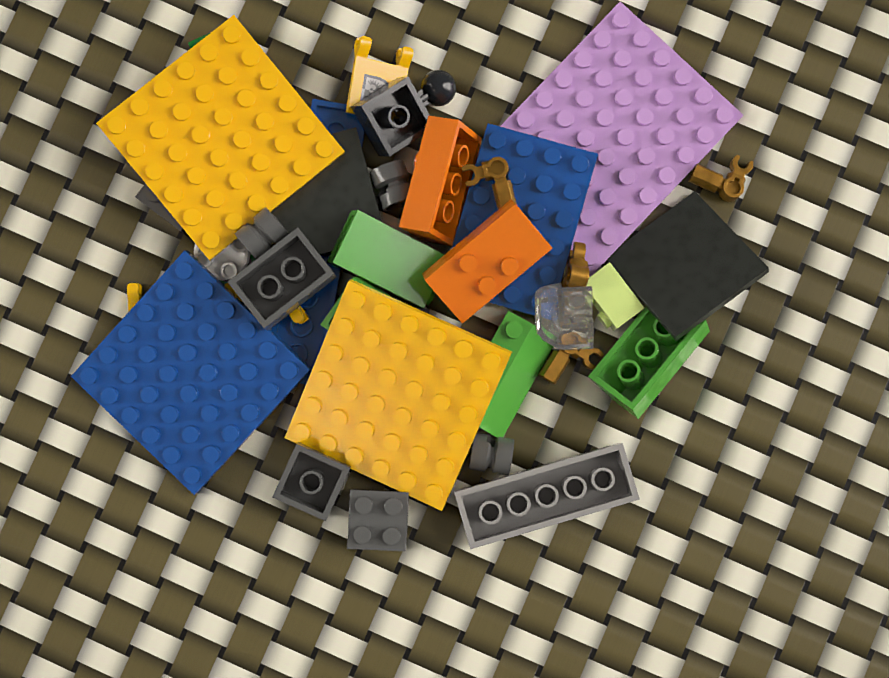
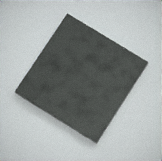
(327, 199)
(687, 265)

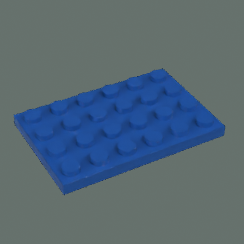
(548, 188)

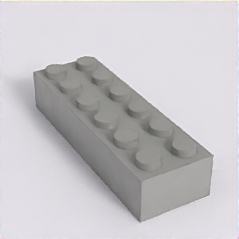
(546, 495)

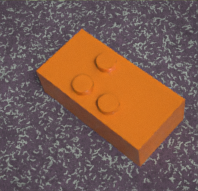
(438, 183)
(486, 261)

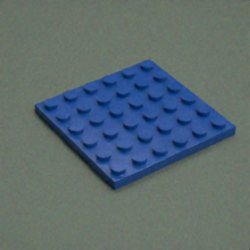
(190, 372)

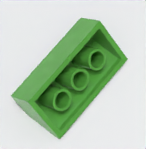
(525, 362)
(644, 362)

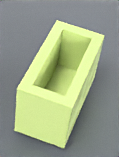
(613, 298)

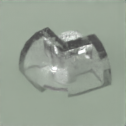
(565, 316)

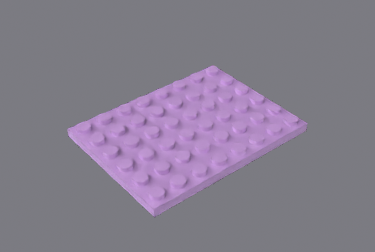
(638, 111)

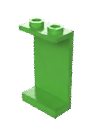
(385, 258)

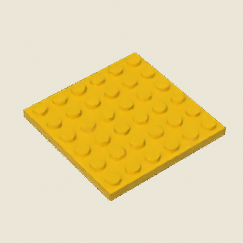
(220, 137)
(397, 394)

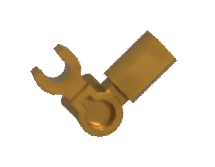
(496, 170)
(728, 188)
(577, 268)
(559, 360)

